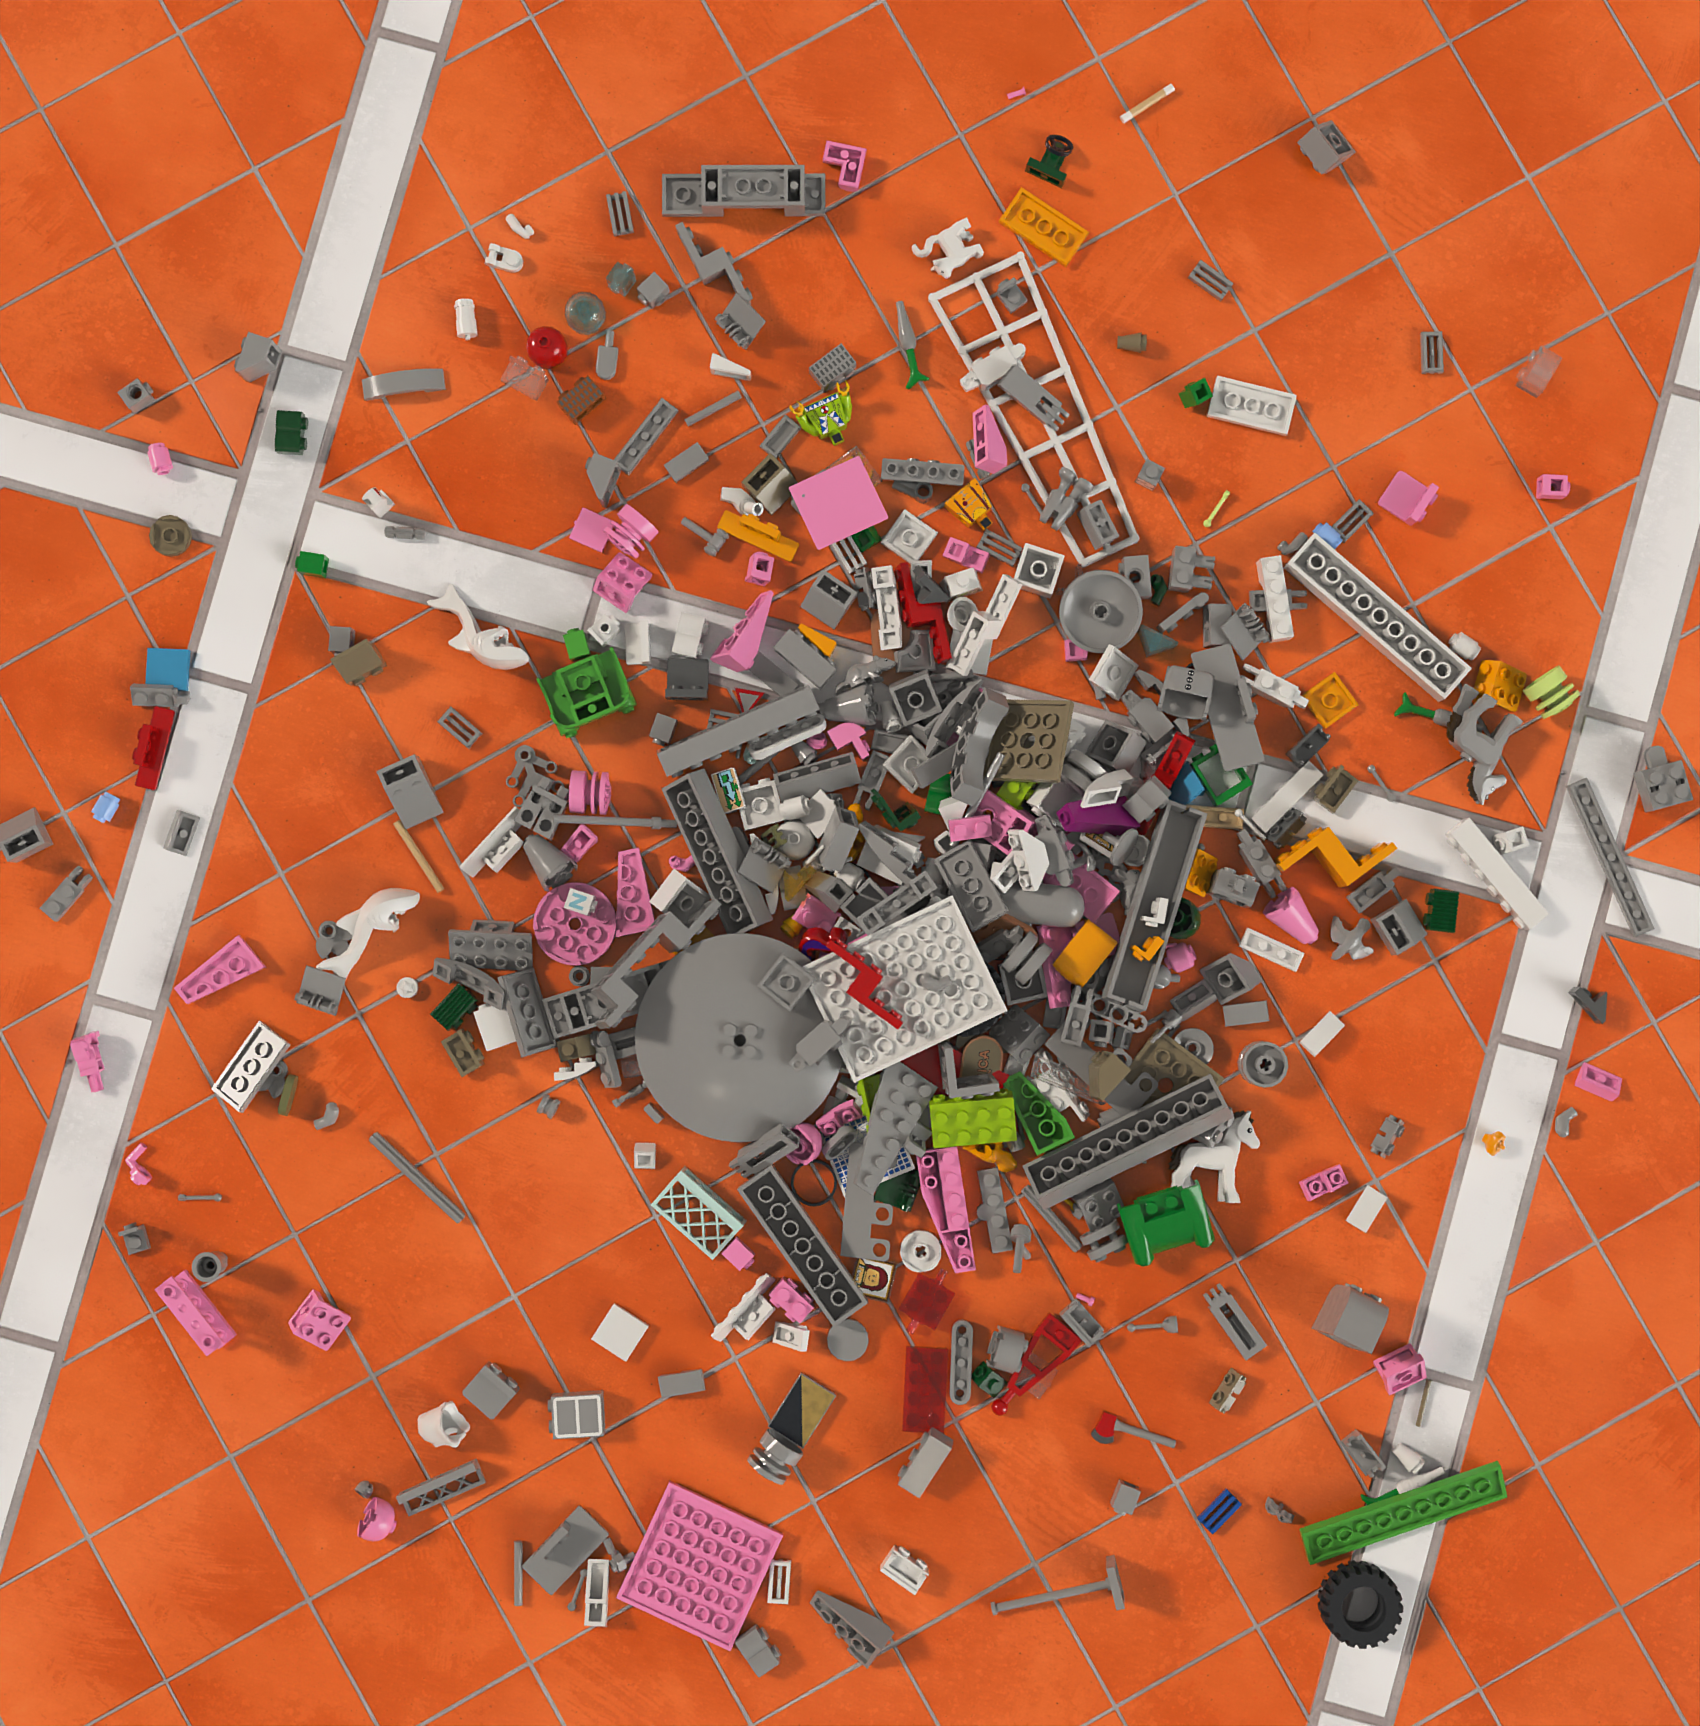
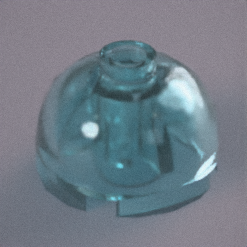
(585, 313)

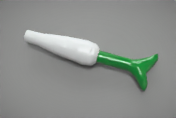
(1407, 1485)

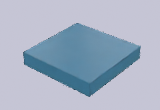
(168, 667)

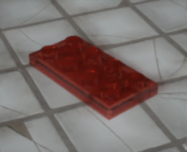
(924, 1389)

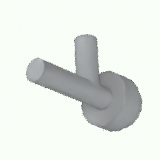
(1020, 1235)

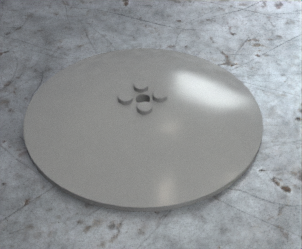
(690, 1049)

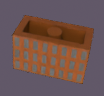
(581, 399)

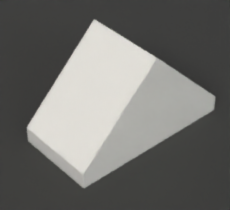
(951, 809)

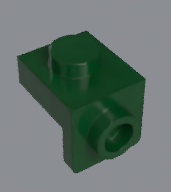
(988, 1380)

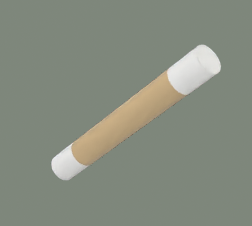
(1147, 103)

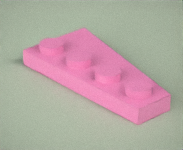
(1057, 986)

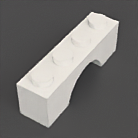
(1278, 612)

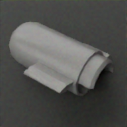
(1047, 906)

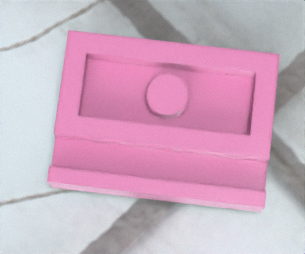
(815, 914)

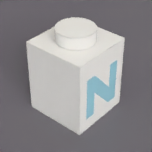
(580, 902)

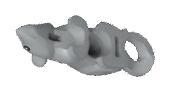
(865, 673)

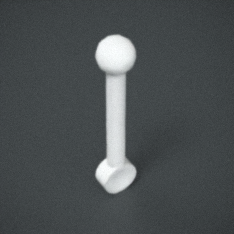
(1239, 813)

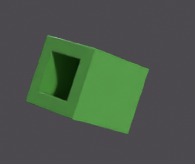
(577, 644)

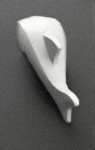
(480, 643)
(376, 914)

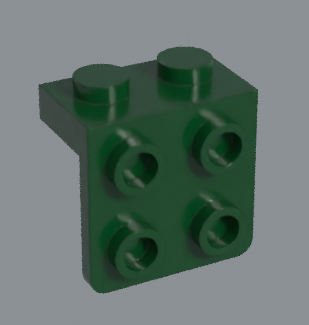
(902, 818)

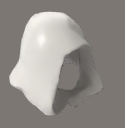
(440, 1422)

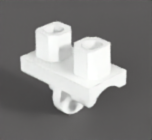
(847, 1086)

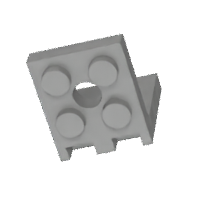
(964, 1086)

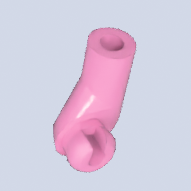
(681, 864)

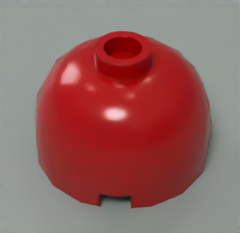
(546, 347)

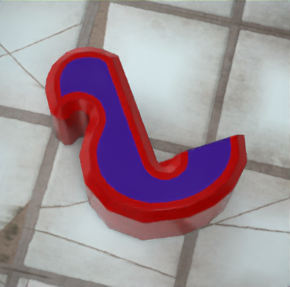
(817, 939)

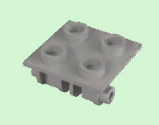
(740, 321)
(1245, 631)
(764, 865)
(320, 990)

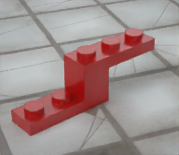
(922, 614)
(1170, 768)
(865, 983)

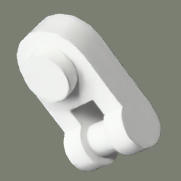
(511, 260)

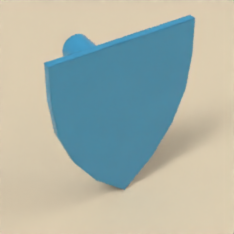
(1186, 786)

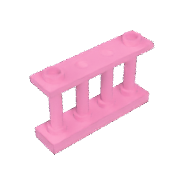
(195, 1312)

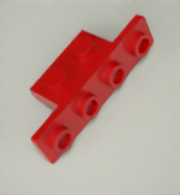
(152, 747)

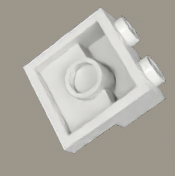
(761, 804)

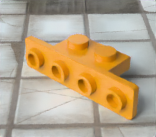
(758, 534)

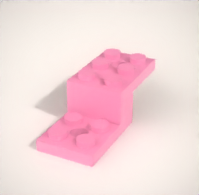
(1007, 818)

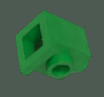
(1195, 393)

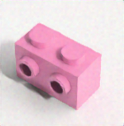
(791, 1300)

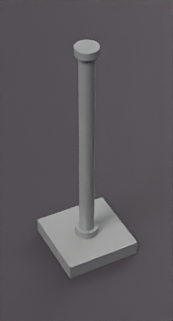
(1111, 1583)

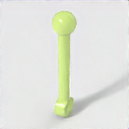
(1207, 523)

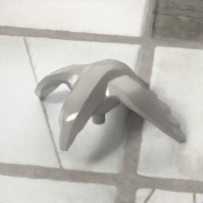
(1350, 941)

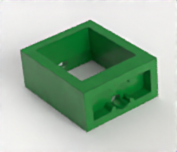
(1217, 800)

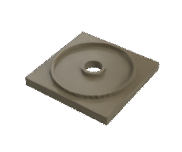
(1044, 760)
(1167, 1060)

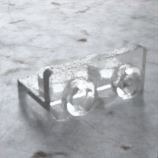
(524, 377)

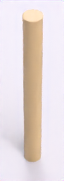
(418, 856)

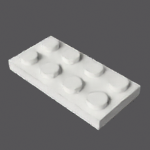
(1251, 405)

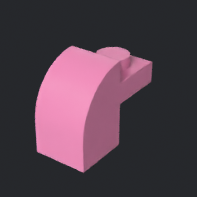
(849, 733)

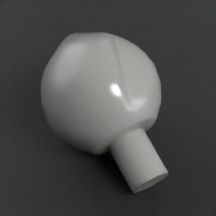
(1164, 977)

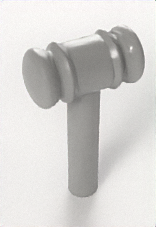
(715, 541)

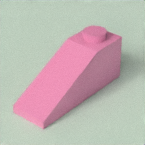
(988, 443)

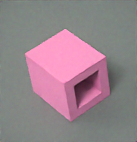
(739, 1254)

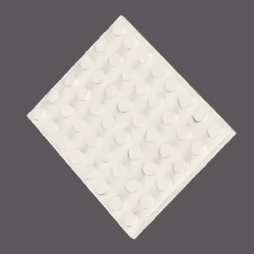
(924, 942)

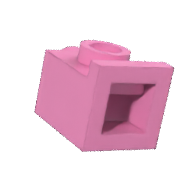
(1559, 482)
(762, 576)

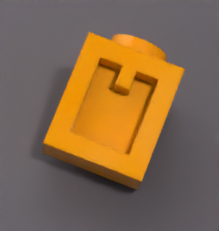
(1150, 947)

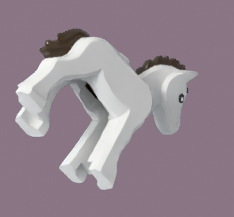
(1219, 1157)

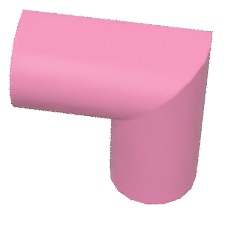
(851, 160)

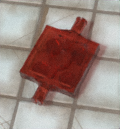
(926, 1301)

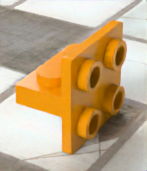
(1201, 873)

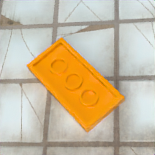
(1043, 227)

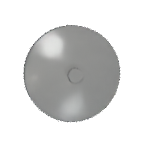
(1100, 610)

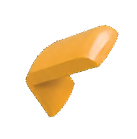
(1084, 953)

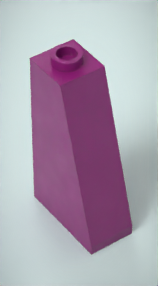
(1097, 819)

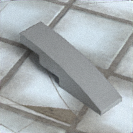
(885, 849)

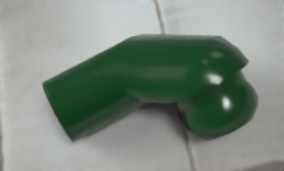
(1159, 588)

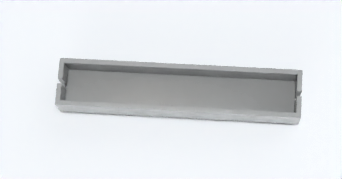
(1161, 876)

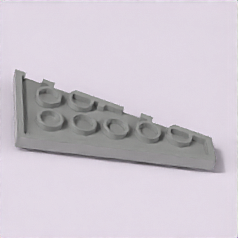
(894, 1113)

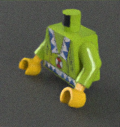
(826, 416)

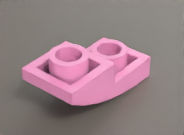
(838, 1116)
(1323, 1182)

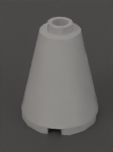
(548, 862)

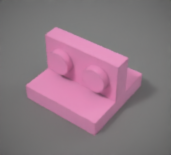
(1400, 1368)

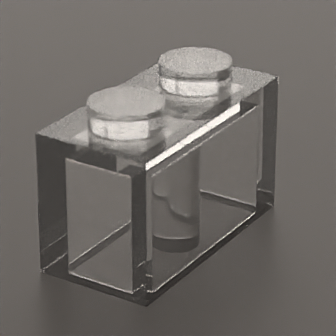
(1538, 371)

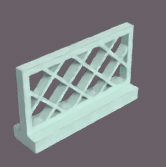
(711, 1200)

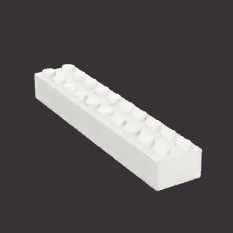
(1377, 618)

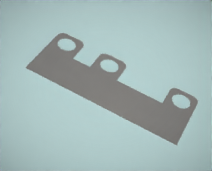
(1124, 1097)
(860, 1214)

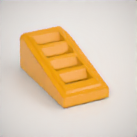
(822, 642)

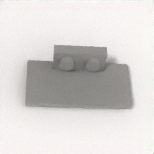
(492, 946)
(565, 1550)

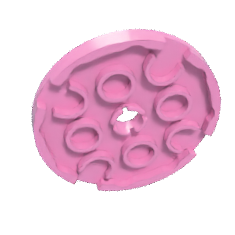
(568, 945)

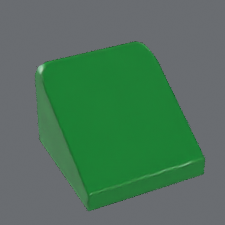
(866, 538)

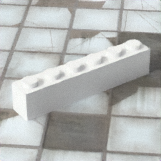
(1497, 874)

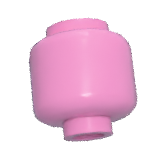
(1180, 957)

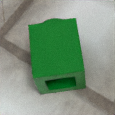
(312, 564)

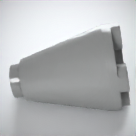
(852, 706)

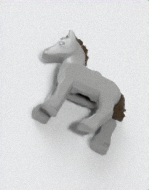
(1477, 747)

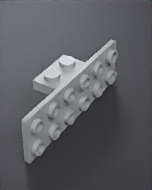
(1230, 709)

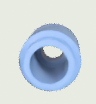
(1328, 534)
(105, 807)

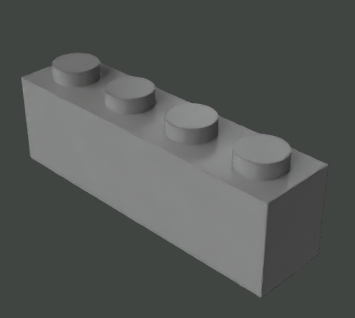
(825, 775)

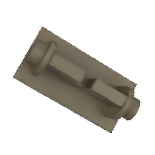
(1222, 1397)

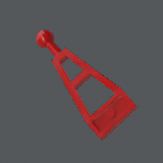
(1057, 1334)

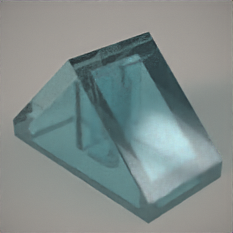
(1155, 642)

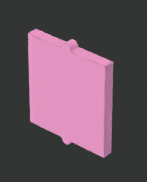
(589, 530)

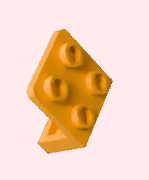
(1501, 683)

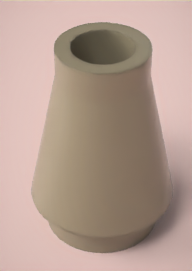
(1133, 342)

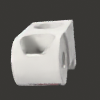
(378, 501)

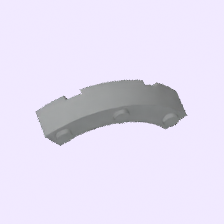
(974, 745)

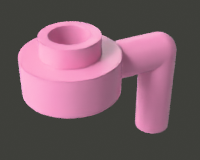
(139, 1174)

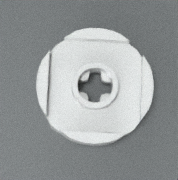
(918, 1239)

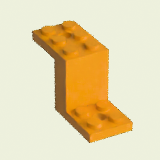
(1334, 856)

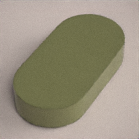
(288, 1095)

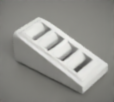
(727, 368)

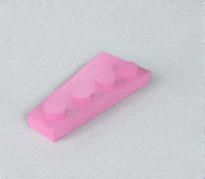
(633, 906)
(222, 969)

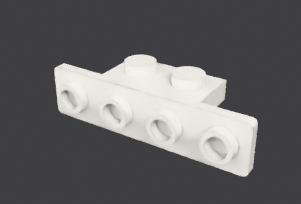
(496, 847)
(1057, 1097)
(749, 1313)

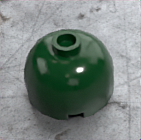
(1186, 920)

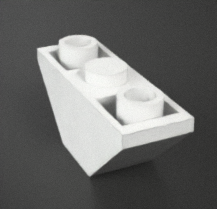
(1029, 858)

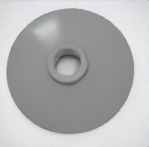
(1203, 1042)

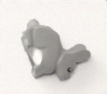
(1130, 880)

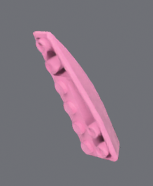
(945, 1200)

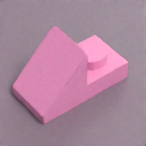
(579, 843)

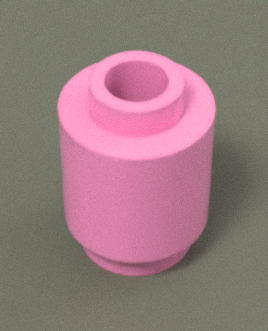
(159, 458)

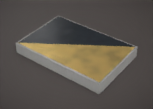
(801, 1410)

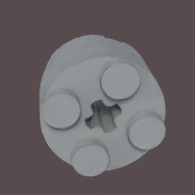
(1006, 1350)

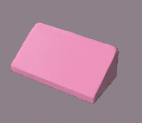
(1598, 1082)

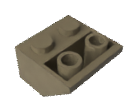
(769, 484)

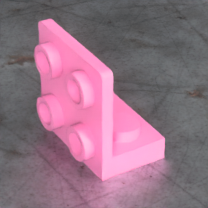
(621, 581)
(318, 1321)

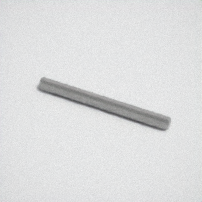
(417, 1177)

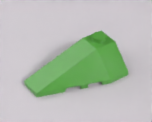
(1041, 1120)

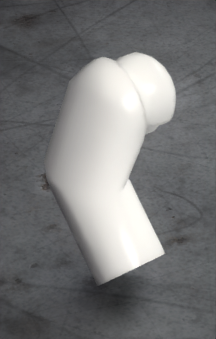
(515, 225)

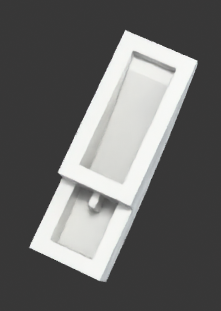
(1107, 788)
(597, 1593)

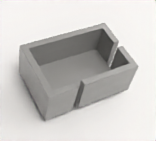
(869, 896)

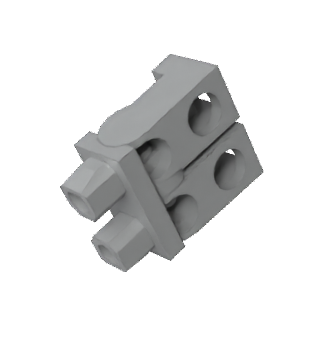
(543, 802)

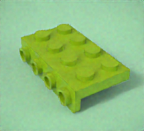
(973, 1119)

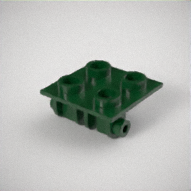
(899, 1190)

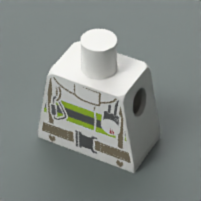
(961, 584)

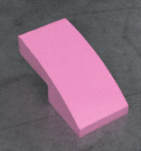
(966, 555)

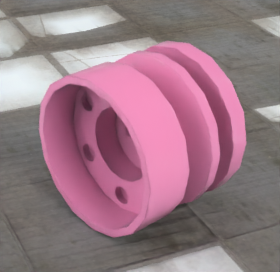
(630, 531)
(589, 792)

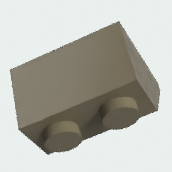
(359, 662)
(1105, 1074)

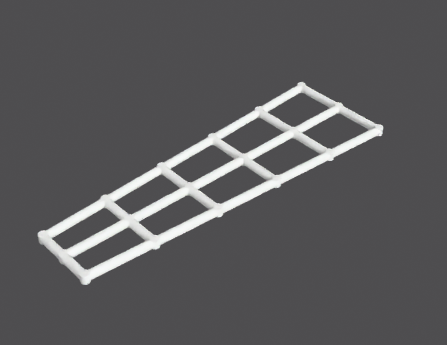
(1055, 441)

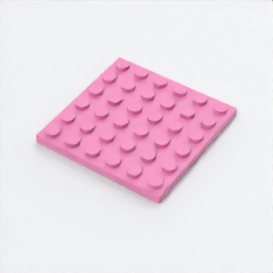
(699, 1565)

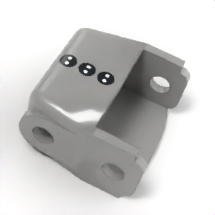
(1186, 693)

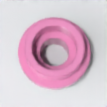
(817, 741)

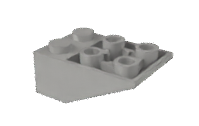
(410, 791)

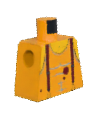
(970, 505)

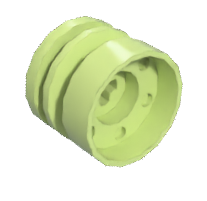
(1551, 692)

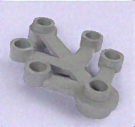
(532, 776)

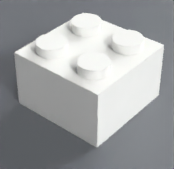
(1038, 570)

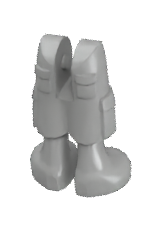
(1059, 502)

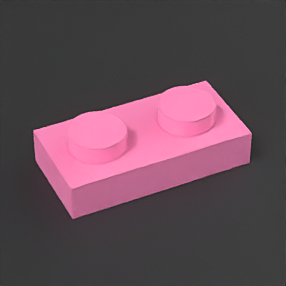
(970, 828)

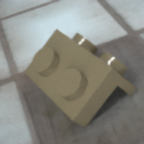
(1335, 789)
(463, 1052)

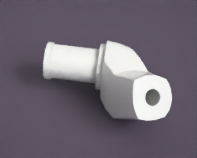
(741, 500)

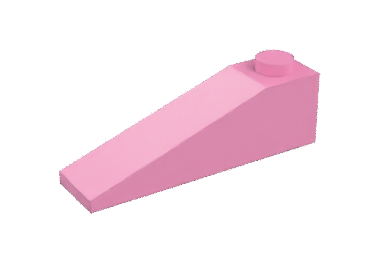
(743, 645)

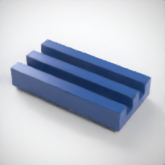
(1224, 1517)

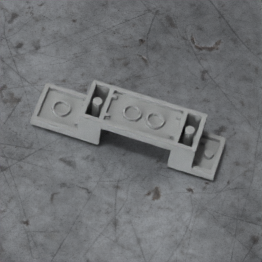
(743, 188)
(671, 935)
(581, 1009)

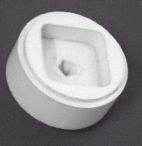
(407, 987)

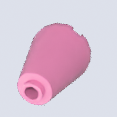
(1292, 916)

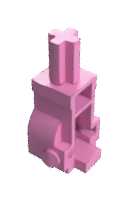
(88, 1058)

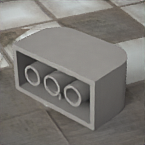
(1352, 1317)

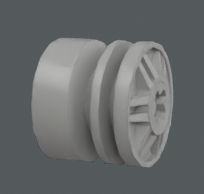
(773, 1460)

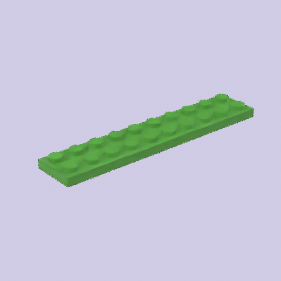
(1403, 1512)

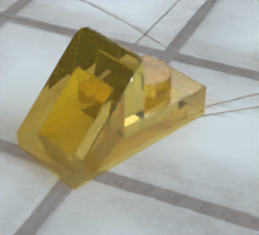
(793, 886)

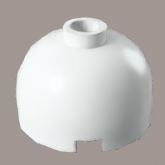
(799, 839)

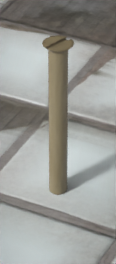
(1423, 1402)

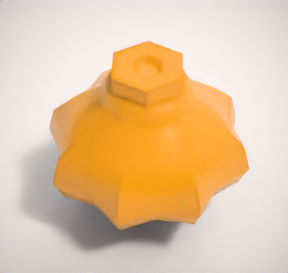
(1494, 1142)

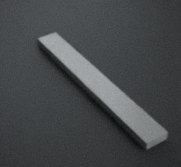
(1610, 857)

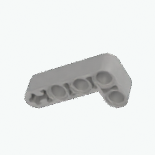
(1110, 1007)

